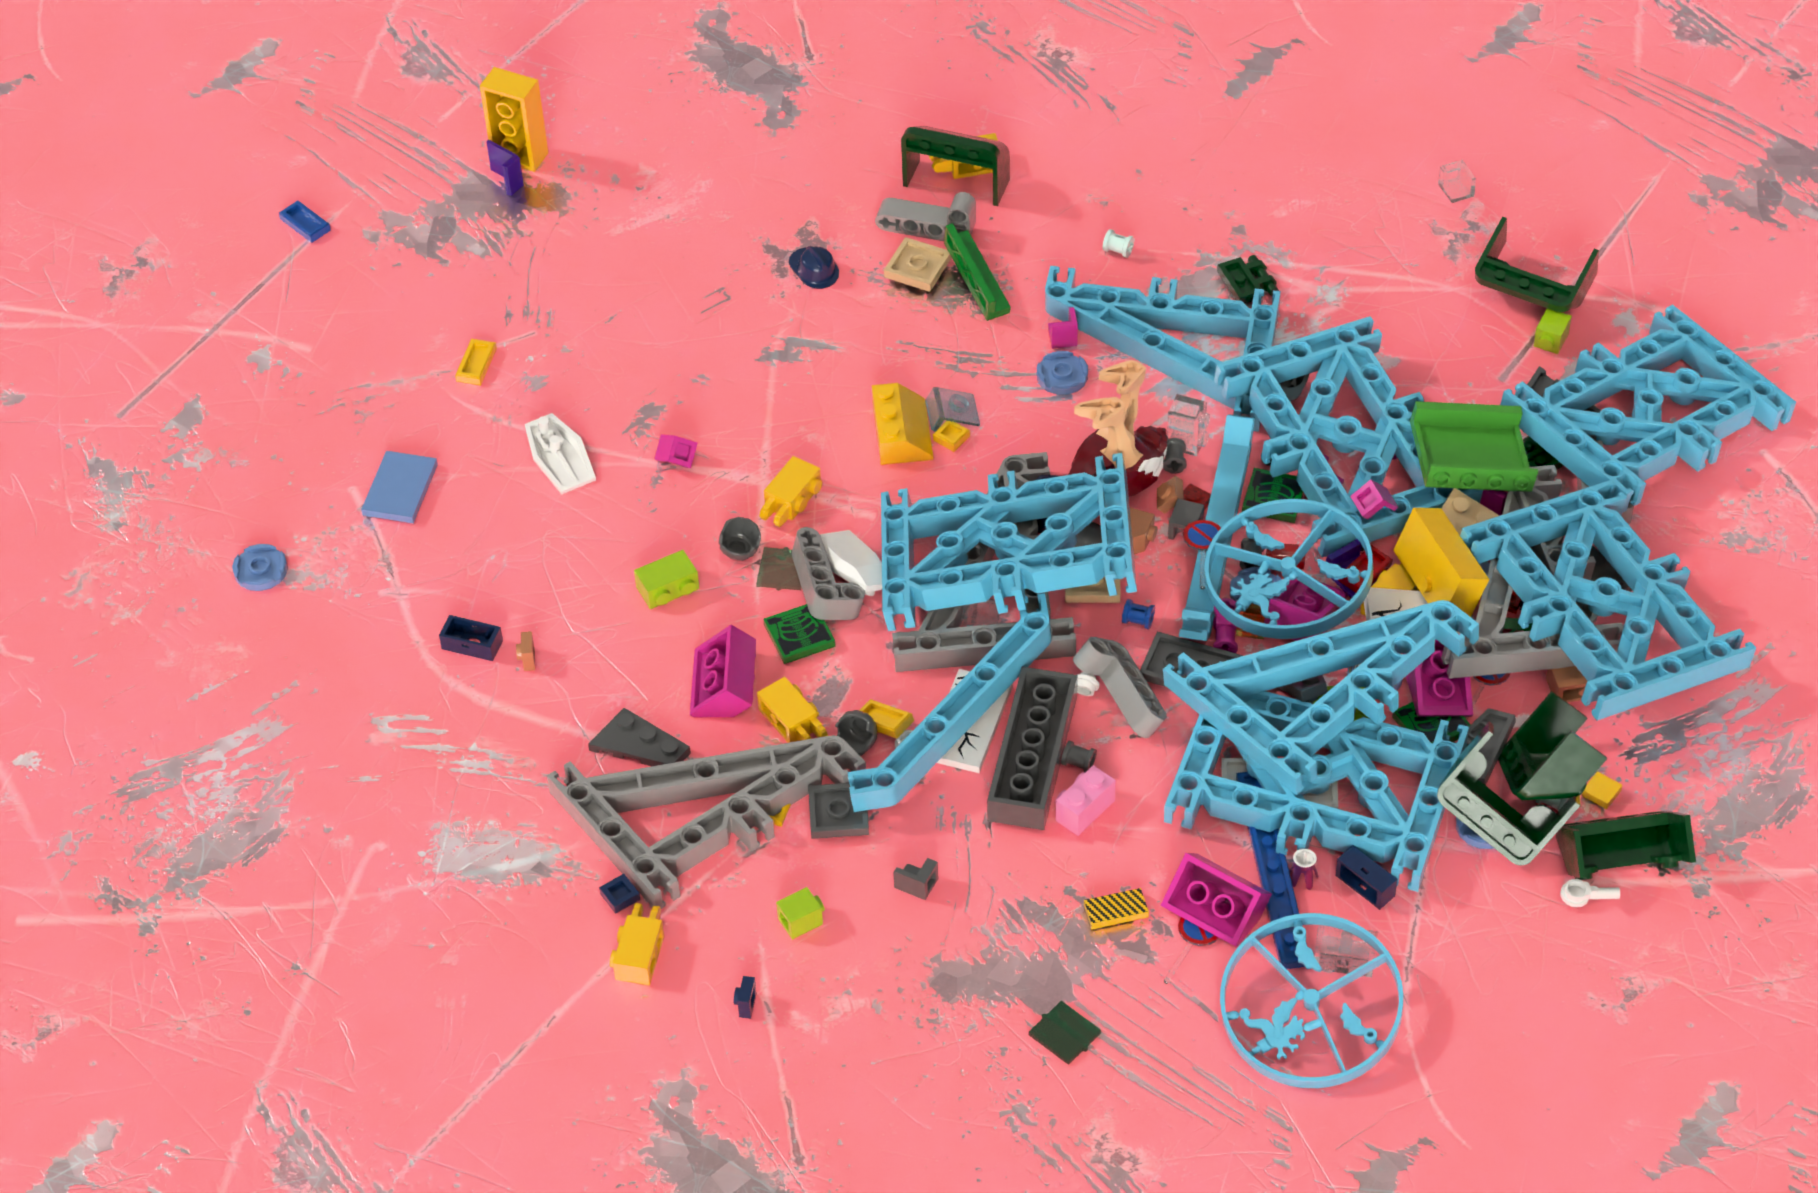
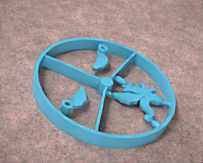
(1258, 595)
(1279, 1036)

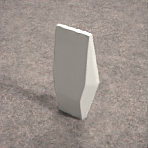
(559, 453)
(853, 560)

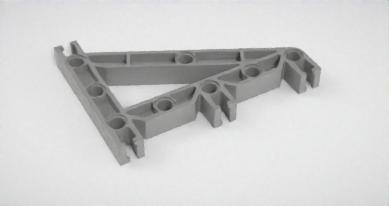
(942, 641)
(1515, 651)
(759, 777)

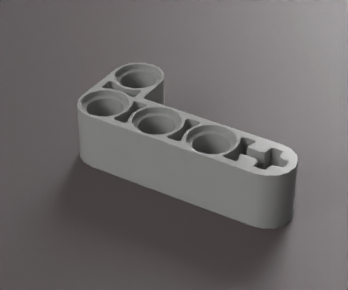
(927, 219)
(822, 594)
(1124, 682)

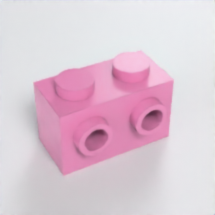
(1085, 800)

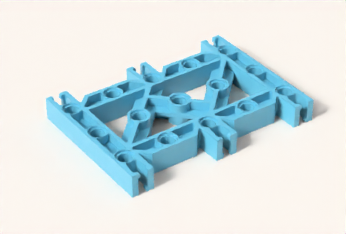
(1335, 355)
(1727, 382)
(1023, 563)
(1613, 678)
(1274, 806)

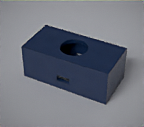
(459, 630)
(1358, 869)

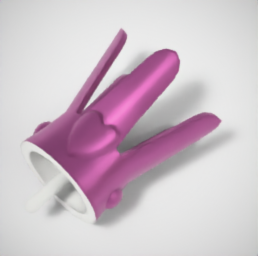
(1304, 863)

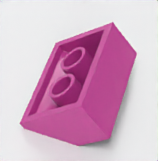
(723, 674)
(1215, 898)

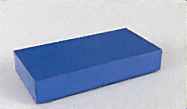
(304, 221)

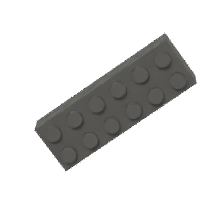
(1032, 748)

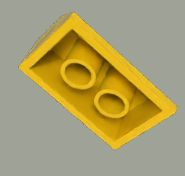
(901, 424)

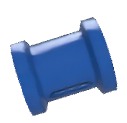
(1138, 614)

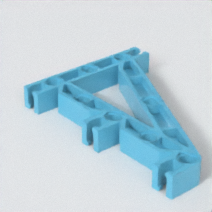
(1130, 324)
(1371, 644)

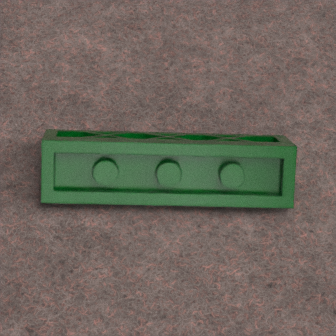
(976, 273)

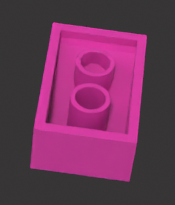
(1302, 605)
(1437, 694)

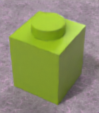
(1552, 331)
(800, 912)

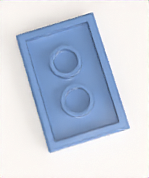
(399, 487)

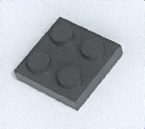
(833, 812)

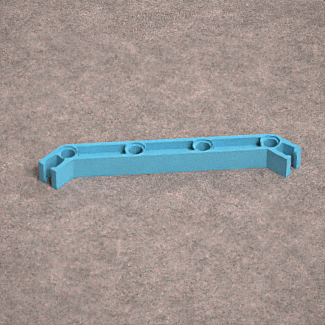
(1222, 507)
(954, 714)

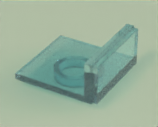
(951, 406)

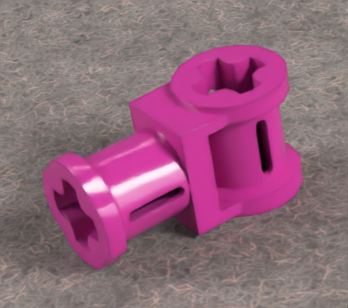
(1224, 629)

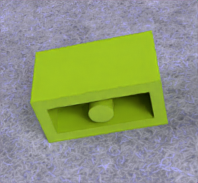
(666, 579)

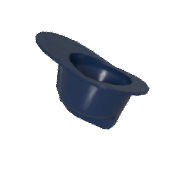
(814, 267)

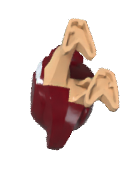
(1114, 421)

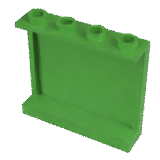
(1471, 446)

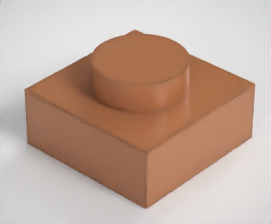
(1169, 493)
(526, 651)

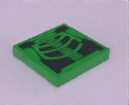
(1268, 488)
(798, 634)
(1407, 718)

